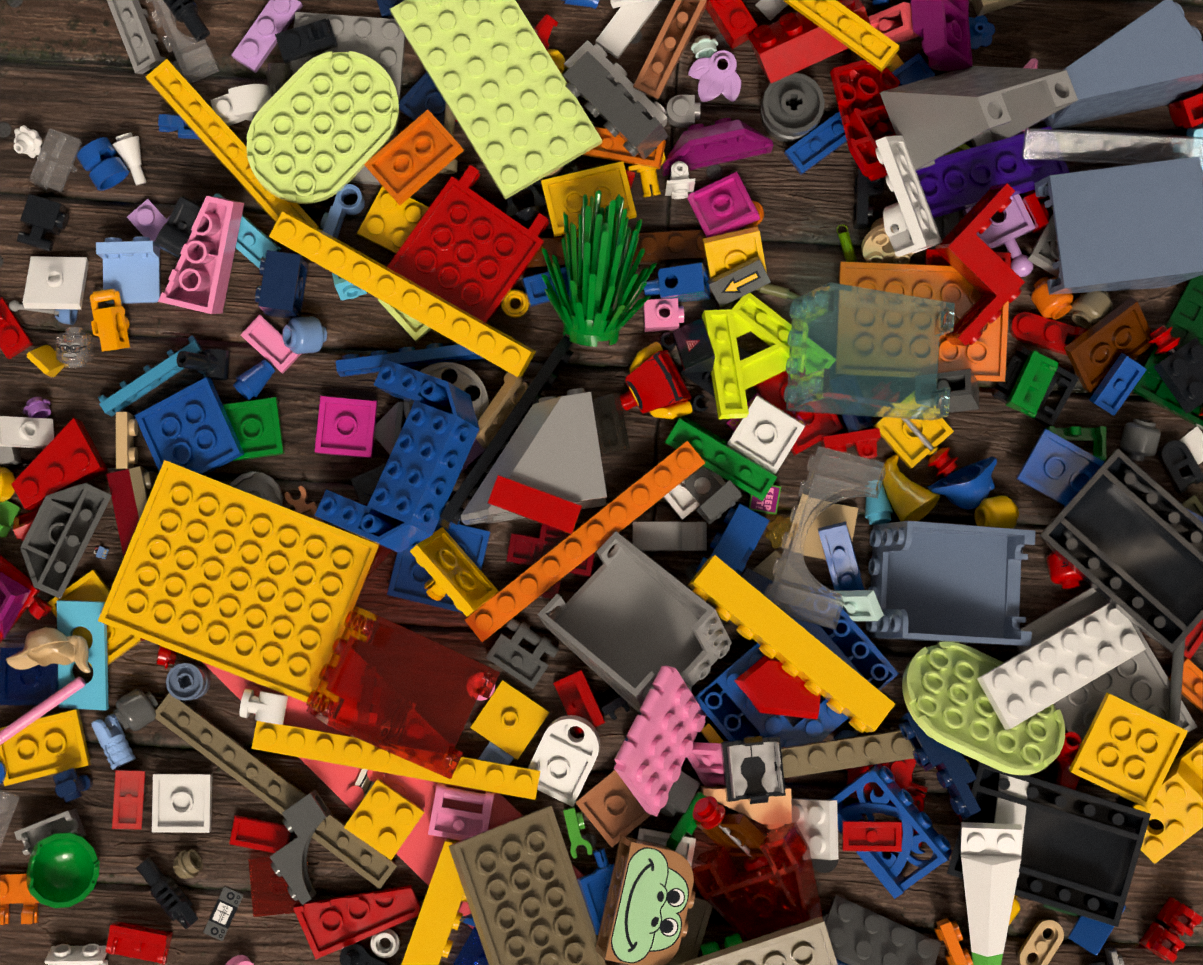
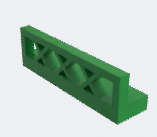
(723, 458)

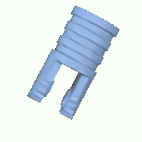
(113, 741)

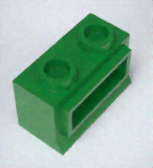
(1097, 435)

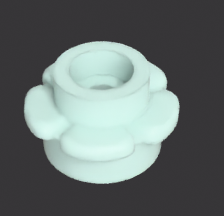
(704, 47)

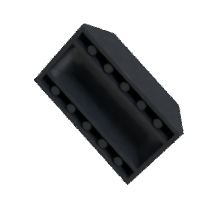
(1134, 549)
(1074, 845)

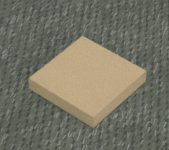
(832, 515)

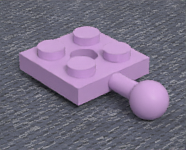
(1015, 224)

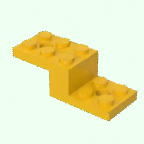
(1176, 805)

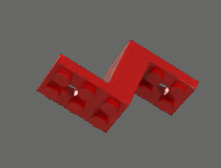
(980, 266)

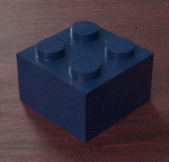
(282, 284)

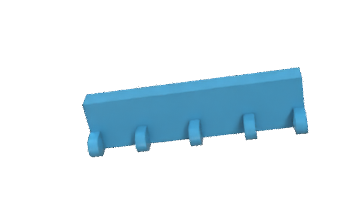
(146, 382)

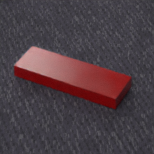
(534, 504)

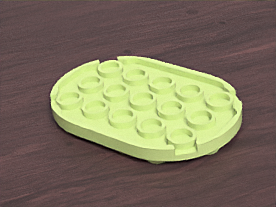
(322, 127)
(954, 710)

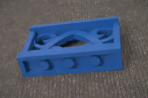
(886, 868)

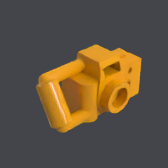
(109, 323)

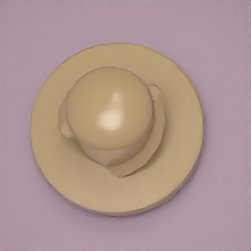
(878, 248)

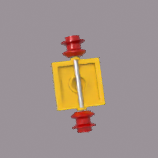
(917, 438)

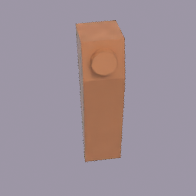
(669, 46)

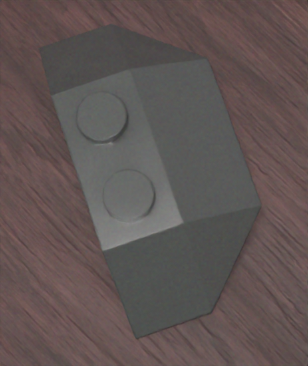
(61, 535)

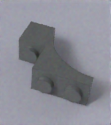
(292, 858)

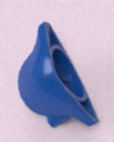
(968, 484)

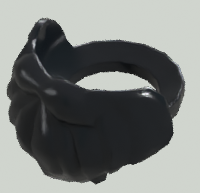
(528, 214)

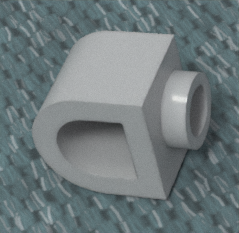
(683, 111)

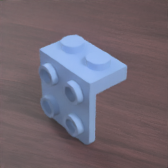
(131, 269)

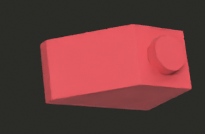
(895, 22)

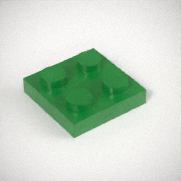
(257, 427)

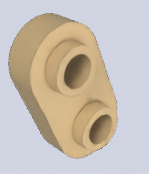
(1042, 947)

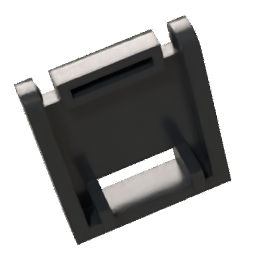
(1061, 377)

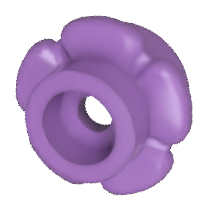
(37, 408)

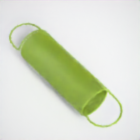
(847, 246)

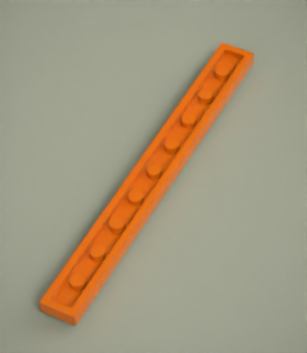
(584, 541)

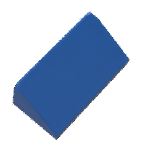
(1090, 933)

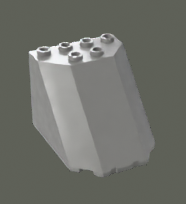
(550, 452)

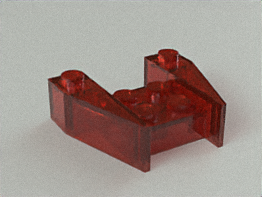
(764, 896)

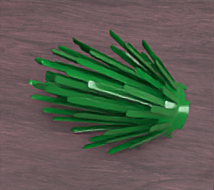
(598, 280)

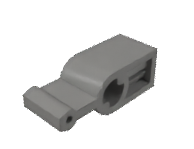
(669, 536)

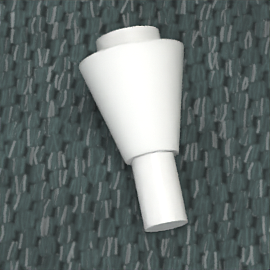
(129, 151)

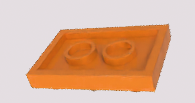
(413, 157)

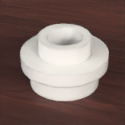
(381, 951)

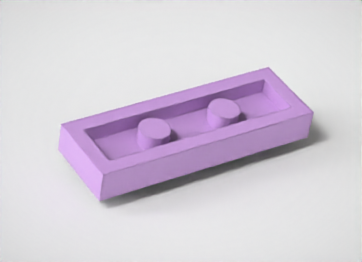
(261, 36)

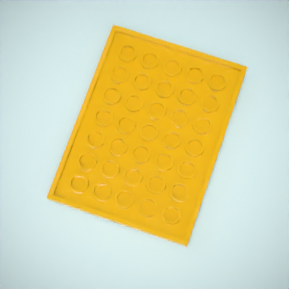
(237, 581)

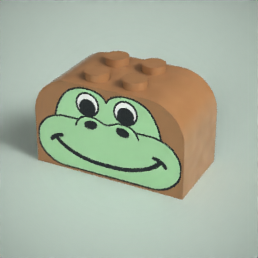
(645, 904)

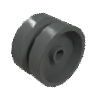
(776, 112)

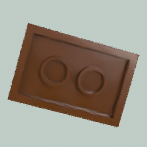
(1101, 345)

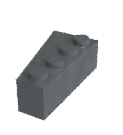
(615, 105)

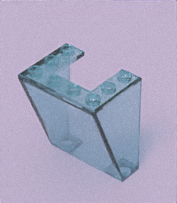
(866, 353)

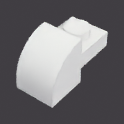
(241, 103)

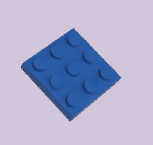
(190, 430)
(409, 577)

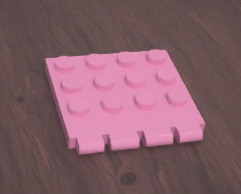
(659, 740)

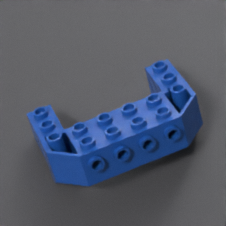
(419, 467)

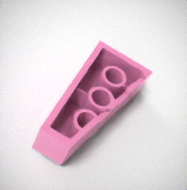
(206, 258)

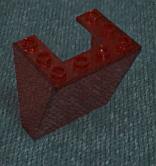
(399, 691)

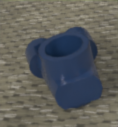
(70, 785)

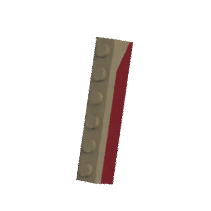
(129, 496)

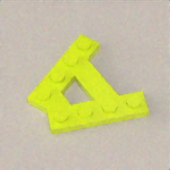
(734, 376)

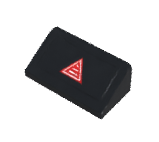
(694, 347)

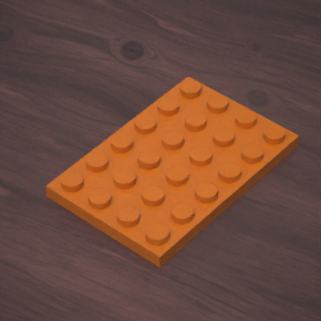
(946, 284)

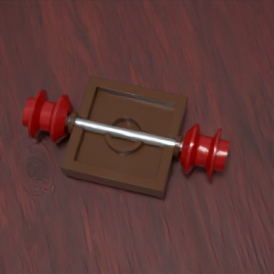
(731, 831)

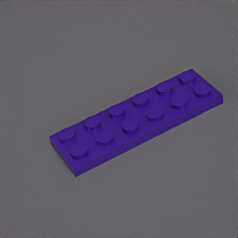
(965, 176)

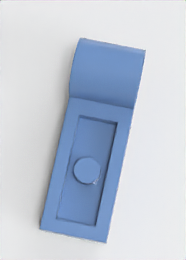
(332, 221)

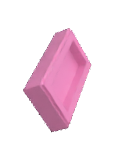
(269, 344)

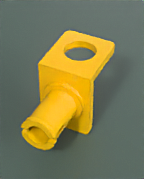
(648, 177)

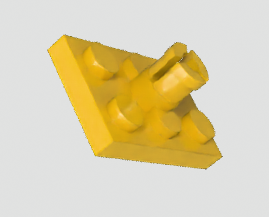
(452, 573)

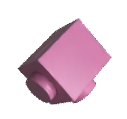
(662, 315)

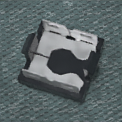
(753, 769)

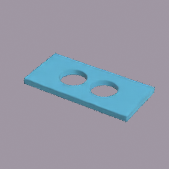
(85, 614)

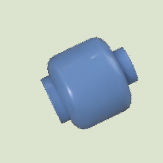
(304, 335)

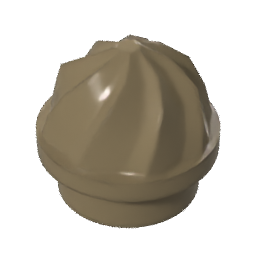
(187, 864)

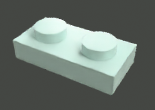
(861, 605)

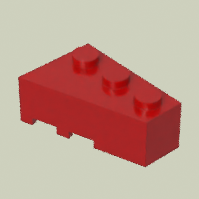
(62, 464)

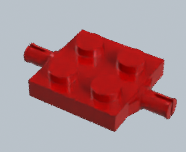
(902, 772)

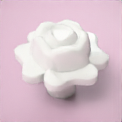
(27, 141)

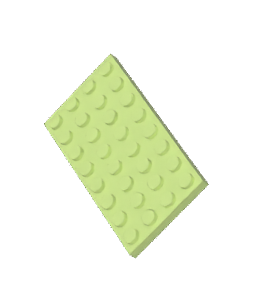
(499, 86)

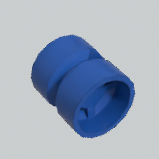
(101, 161)

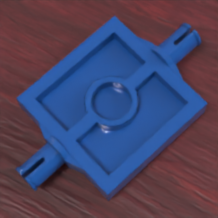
(595, 888)

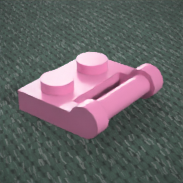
(708, 763)
(459, 823)

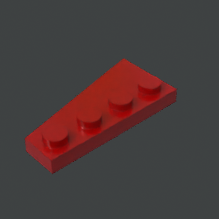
(351, 918)

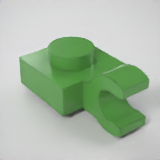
(574, 824)

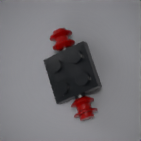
(1181, 369)

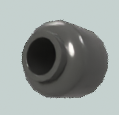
(1140, 439)
(136, 709)

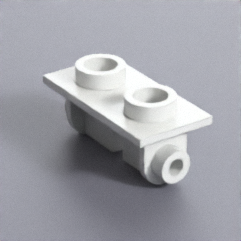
(679, 184)
(77, 955)

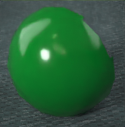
(62, 870)

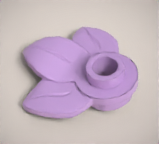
(716, 81)

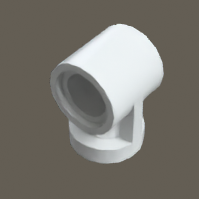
(268, 706)

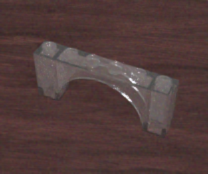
(831, 479)

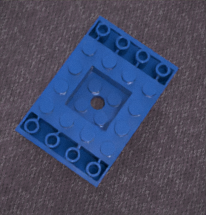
(738, 718)

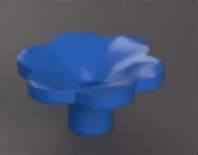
(980, 37)

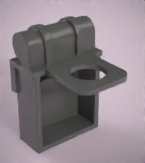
(716, 500)

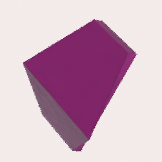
(11, 601)

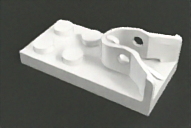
(911, 212)

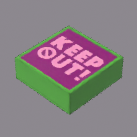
(769, 504)

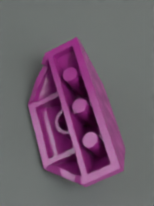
(717, 145)

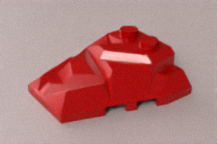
(863, 111)

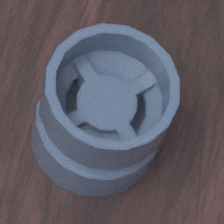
(188, 681)

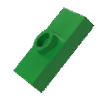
(686, 824)

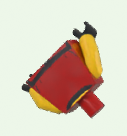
(657, 384)

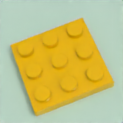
(1128, 750)

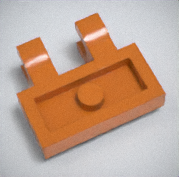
(12, 891)
(951, 935)

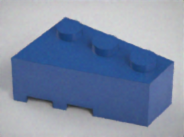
(738, 539)

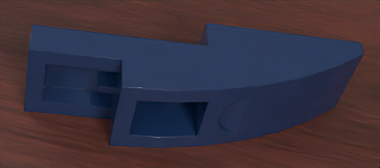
(952, 767)

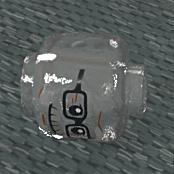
(74, 347)

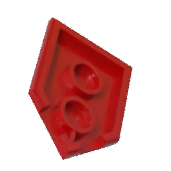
(776, 691)

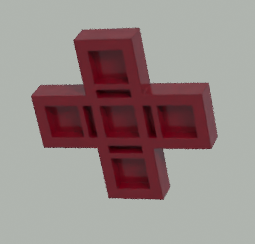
(529, 550)

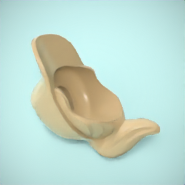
(50, 647)

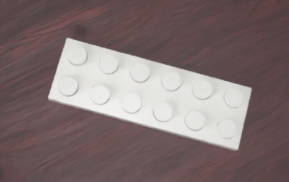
(1060, 665)

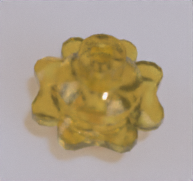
(777, 530)

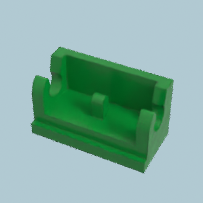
(1032, 384)

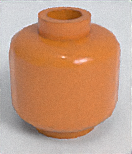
(1050, 305)

